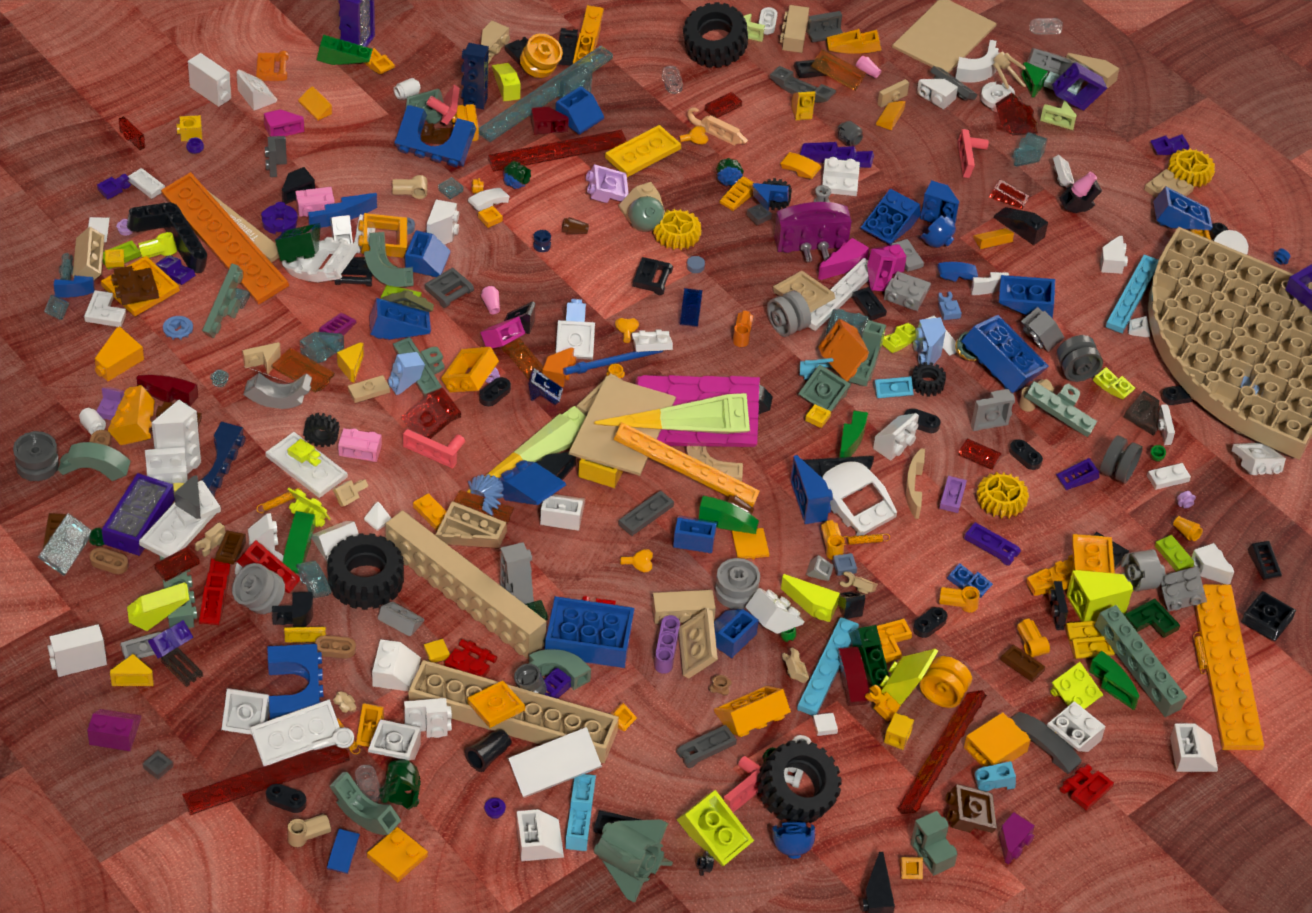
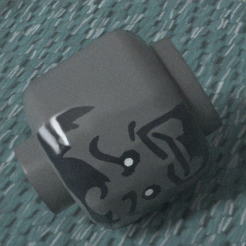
(849, 133)

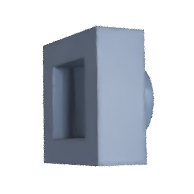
(844, 563)

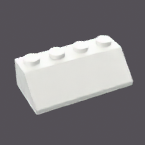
(177, 429)

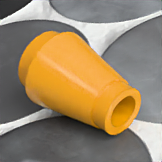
(1188, 528)

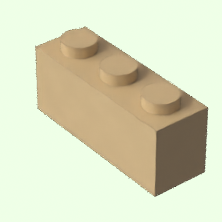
(794, 28)
(88, 254)
(682, 604)

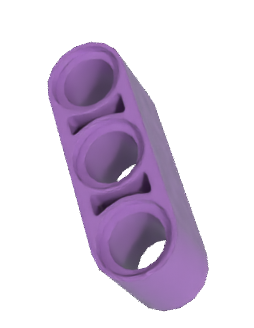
(667, 644)

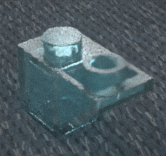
(1030, 150)
(321, 345)

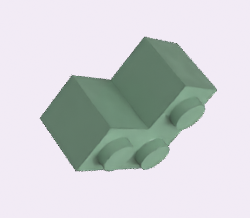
(931, 843)

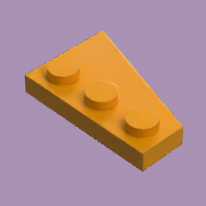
(1043, 580)

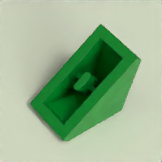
(1033, 78)

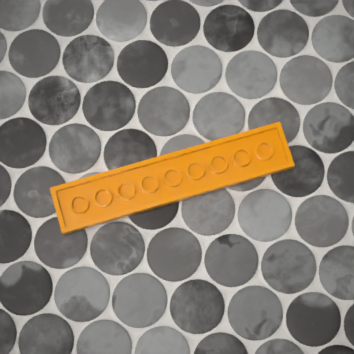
(1228, 670)

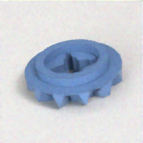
(173, 323)

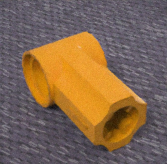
(833, 540)
(966, 599)
(1034, 643)

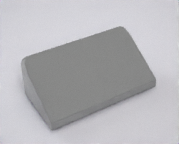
(400, 618)
(138, 647)

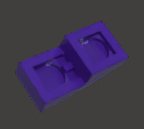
(1167, 146)
(175, 270)
(170, 639)

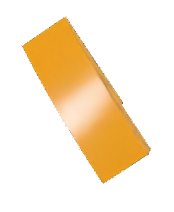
(855, 42)

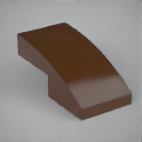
(435, 135)

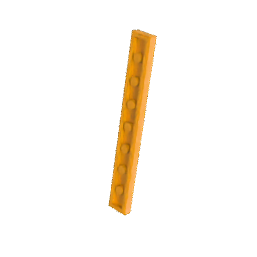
(685, 464)

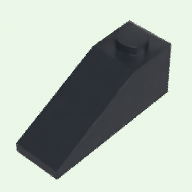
(1024, 223)
(878, 893)

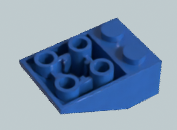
(892, 217)

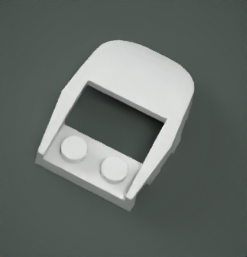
(309, 269)
(846, 480)

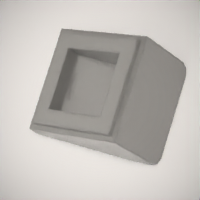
(820, 568)

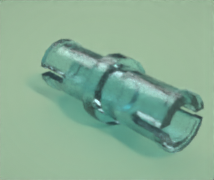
(66, 267)

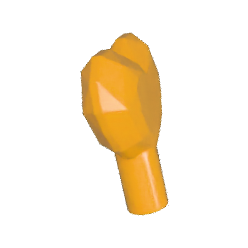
(696, 135)
(627, 327)
(640, 560)

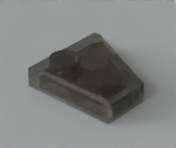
(1144, 412)

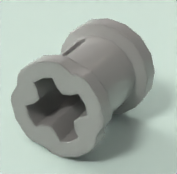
(824, 195)

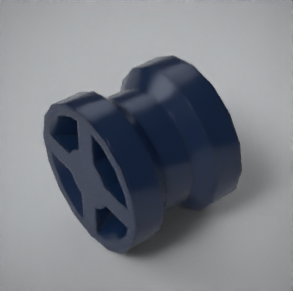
(542, 241)

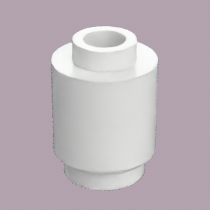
(407, 88)
(91, 420)

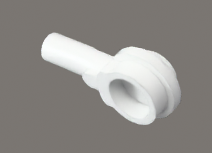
(342, 738)

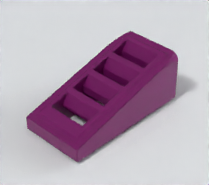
(330, 325)

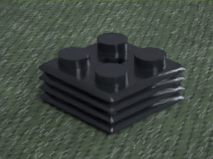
(1268, 616)

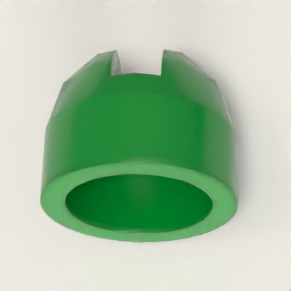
(1156, 452)
(788, 634)

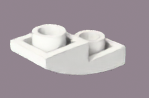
(486, 198)
(986, 285)

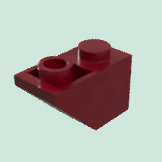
(547, 121)

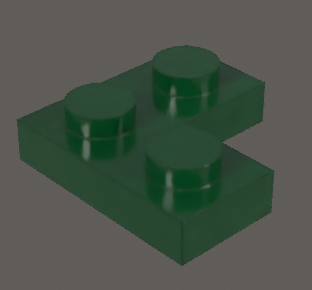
(1153, 614)

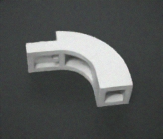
(977, 69)

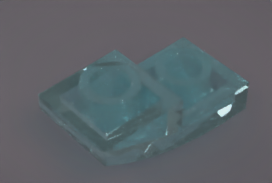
(314, 578)

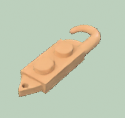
(718, 128)

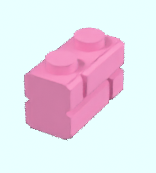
(313, 200)
(360, 445)

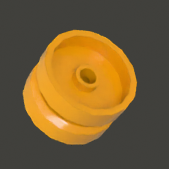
(541, 55)
(946, 682)

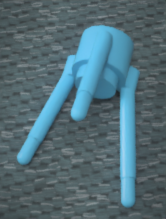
(808, 366)

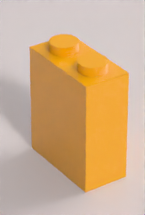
(997, 742)

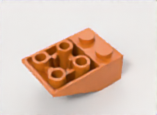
(845, 347)

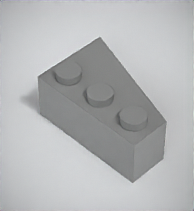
(516, 572)

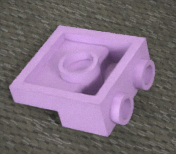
(606, 184)

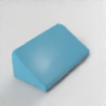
(893, 387)

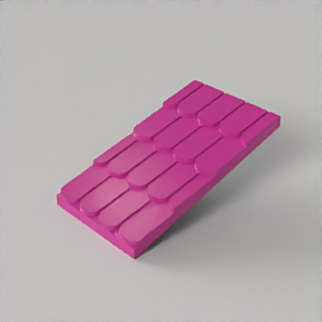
(693, 389)

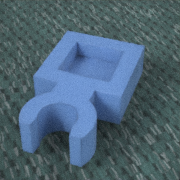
(948, 308)

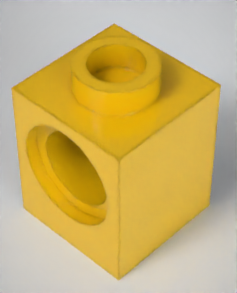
(189, 127)
(899, 731)

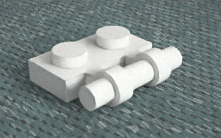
(652, 341)

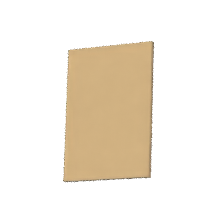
(944, 35)
(615, 400)

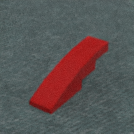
(215, 593)

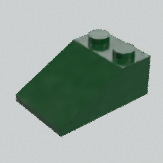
(298, 242)

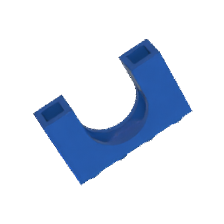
(452, 151)
(301, 661)

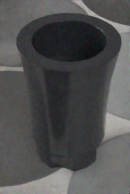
(487, 750)

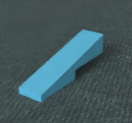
(580, 812)

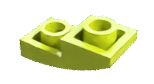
(900, 338)
(1109, 382)

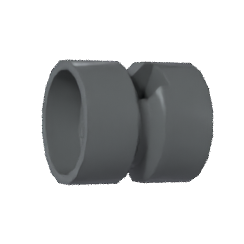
(530, 678)

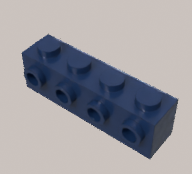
(475, 75)

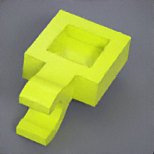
(304, 451)

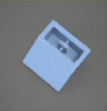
(929, 340)

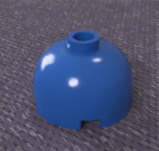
(940, 232)
(794, 838)

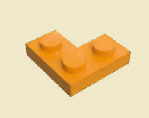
(891, 634)

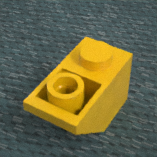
(803, 105)

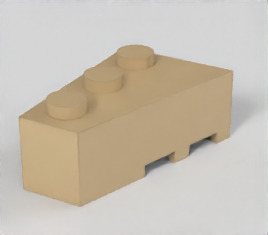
(471, 528)

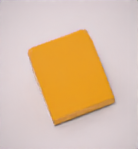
(625, 716)
(911, 868)

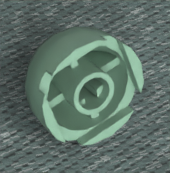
(645, 213)

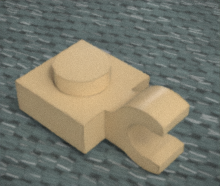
(348, 491)
(212, 539)
(864, 585)
(796, 668)

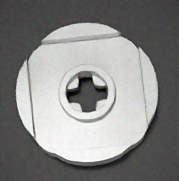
(991, 92)

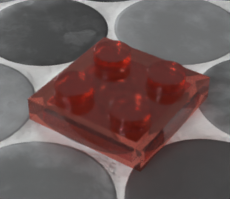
(427, 417)

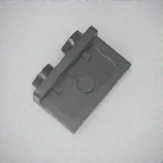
(824, 25)
(276, 152)

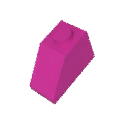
(283, 123)
(898, 252)
(880, 268)
(503, 333)

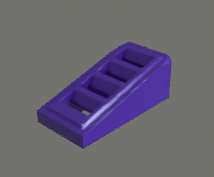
(1074, 470)
(560, 681)

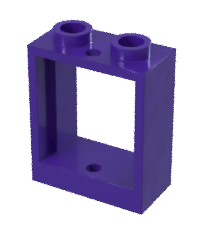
(1088, 94)
(1297, 286)

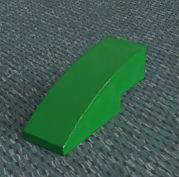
(853, 433)
(727, 515)
(299, 540)
(1114, 680)

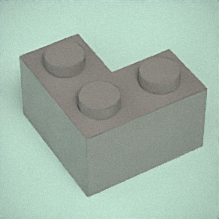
(1042, 329)

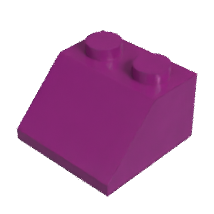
(113, 729)

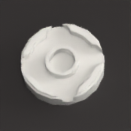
(1233, 240)

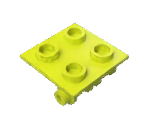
(308, 506)
(1076, 686)

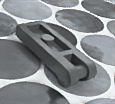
(706, 746)

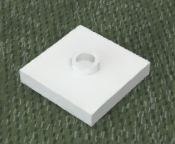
(577, 336)

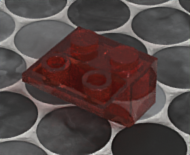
(1016, 116)

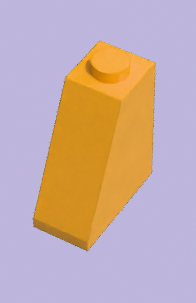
(118, 355)

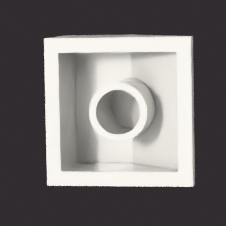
(444, 221)
(395, 666)
(396, 740)

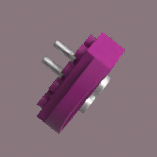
(812, 227)

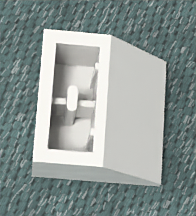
(897, 436)
(562, 511)
(774, 612)
(1078, 728)
(1192, 749)
(538, 835)

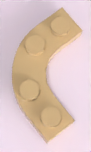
(732, 469)

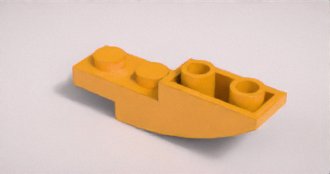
(589, 33)

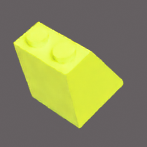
(1097, 592)

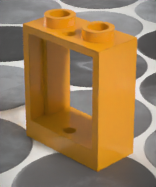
(384, 222)
(481, 361)

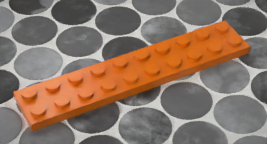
(225, 237)

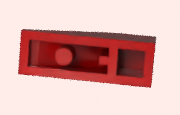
(259, 554)

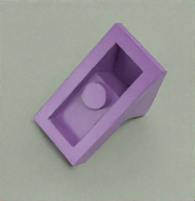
(110, 402)

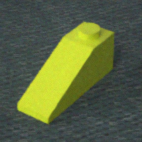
(507, 81)
(812, 598)
(156, 606)

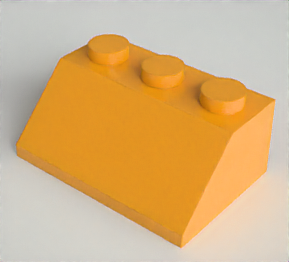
(753, 710)

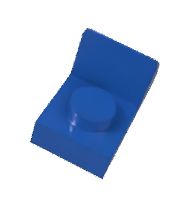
(768, 192)

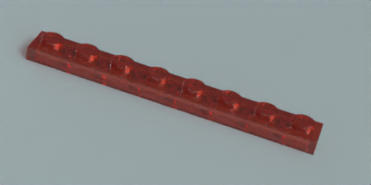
(558, 150)
(941, 752)
(263, 777)

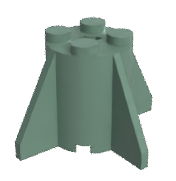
(632, 852)

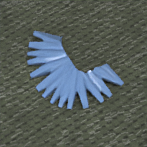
(488, 488)

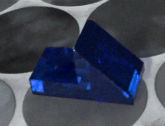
(691, 307)
(543, 386)

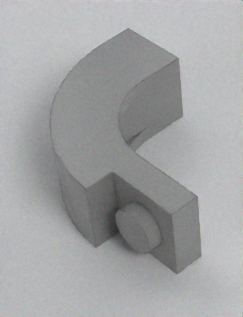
(1051, 61)
(277, 395)

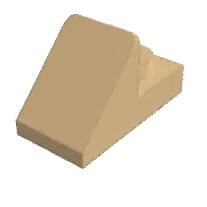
(262, 355)

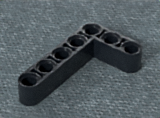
(172, 220)

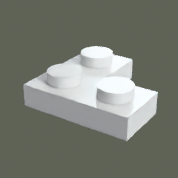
(101, 312)
(208, 506)

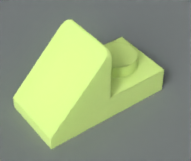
(755, 30)
(1061, 117)

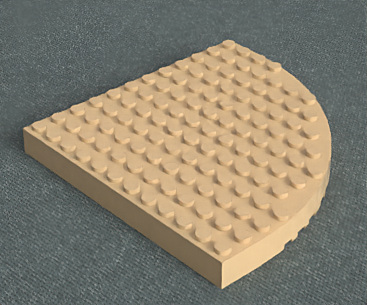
(1229, 319)

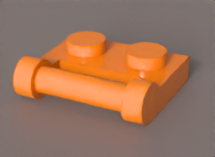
(266, 66)

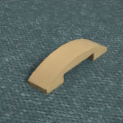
(914, 497)

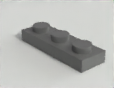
(964, 91)
(646, 513)

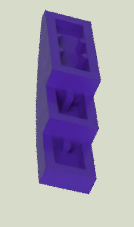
(822, 150)

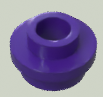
(195, 145)
(495, 812)

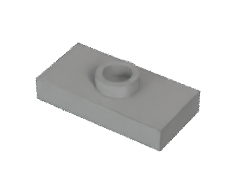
(913, 260)

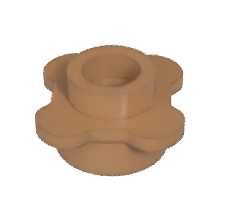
(720, 685)

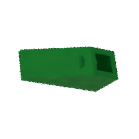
(338, 52)

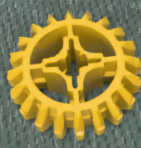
(1192, 167)
(678, 229)
(1002, 495)

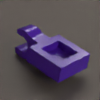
(112, 186)

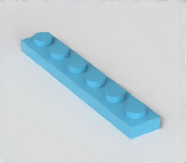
(1132, 294)
(827, 668)

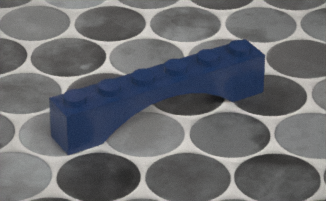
(227, 442)

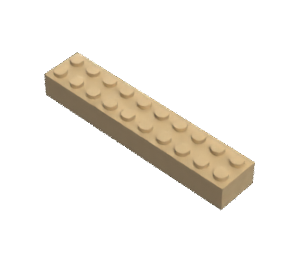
(467, 585)
(541, 721)

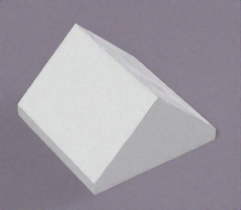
(254, 90)
(329, 537)
(244, 710)

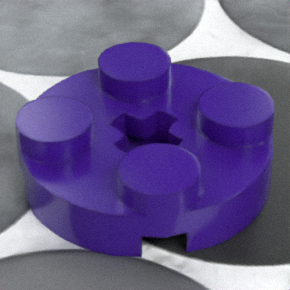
(276, 211)

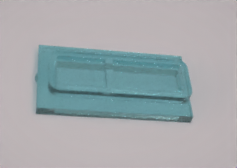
(65, 544)

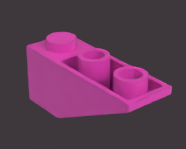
(844, 259)

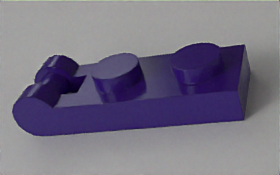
(992, 543)

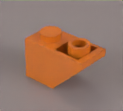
(555, 363)

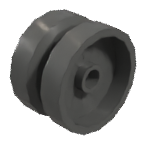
(1079, 358)
(36, 456)
(1121, 459)

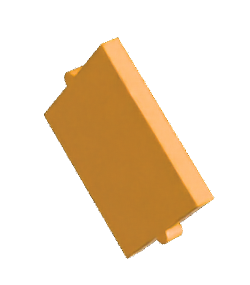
(750, 545)

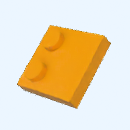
(496, 704)
(397, 854)

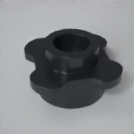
(705, 863)

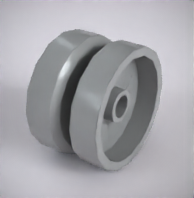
(789, 313)
(736, 583)
(258, 588)

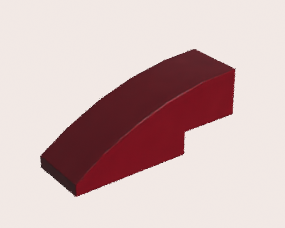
(169, 388)
(853, 676)

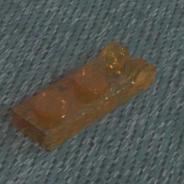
(522, 357)

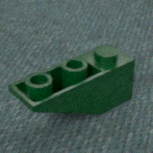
(871, 652)

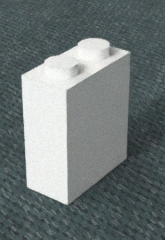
(209, 79)
(77, 651)

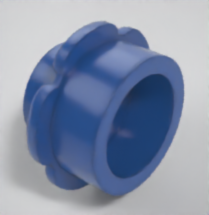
(1282, 256)

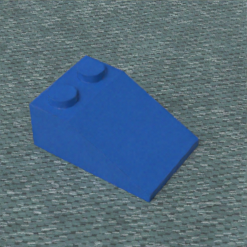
(1180, 211)
(1027, 293)
(395, 320)
(529, 483)
(810, 492)

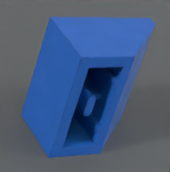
(581, 109)
(938, 201)
(426, 254)
(695, 534)
(734, 630)

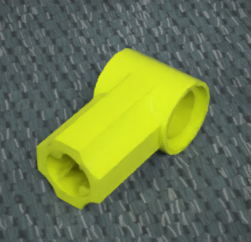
(162, 245)

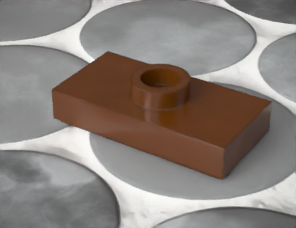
(1023, 663)

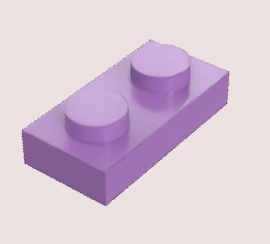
(953, 494)

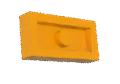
(430, 510)

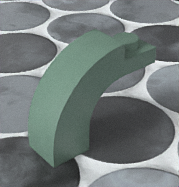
(382, 267)
(873, 339)
(95, 456)
(569, 663)
(363, 811)

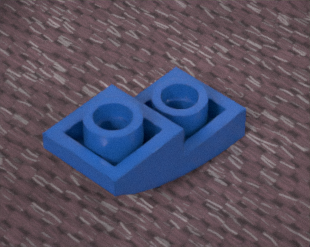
(953, 270)
(78, 287)
(963, 578)
(343, 851)

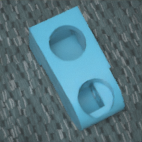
(996, 777)

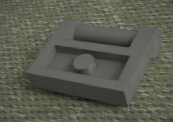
(445, 283)

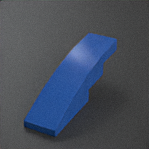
(349, 205)

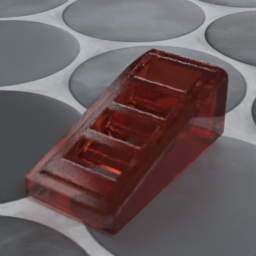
(1003, 192)

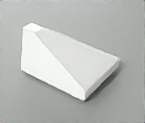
(1139, 327)
(377, 517)

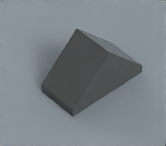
(188, 497)

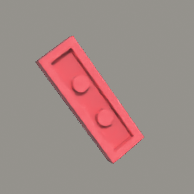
(449, 107)
(965, 146)
(443, 454)
(747, 788)

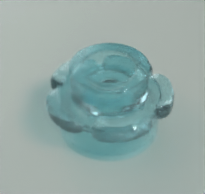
(219, 378)

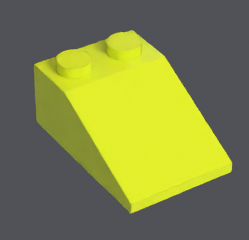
(907, 674)
(715, 828)

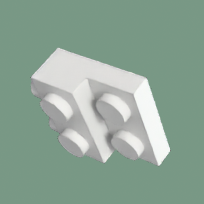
(841, 176)
(1259, 458)
(167, 464)
(430, 715)

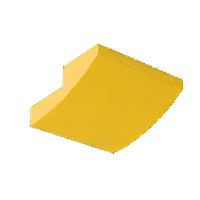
(1086, 640)

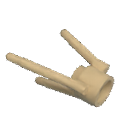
(1002, 61)

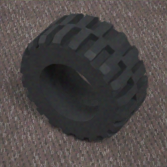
(710, 18)
(365, 551)
(819, 769)

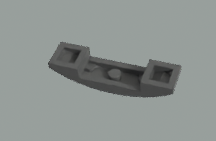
(785, 79)
(1048, 740)

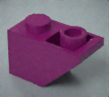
(1014, 836)

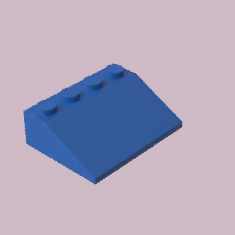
(1004, 353)
(591, 630)

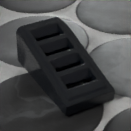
(1266, 548)

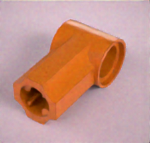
(742, 329)

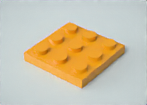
(165, 286)

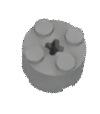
(1143, 569)

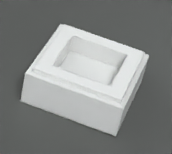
(825, 724)

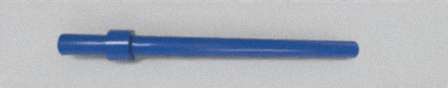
(582, 367)

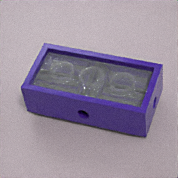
(357, 21)
(137, 512)

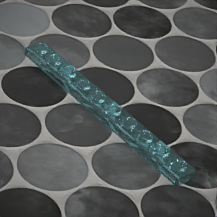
(540, 96)

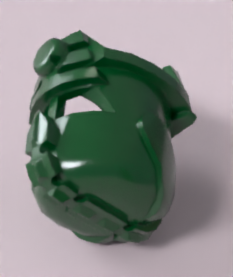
(401, 777)

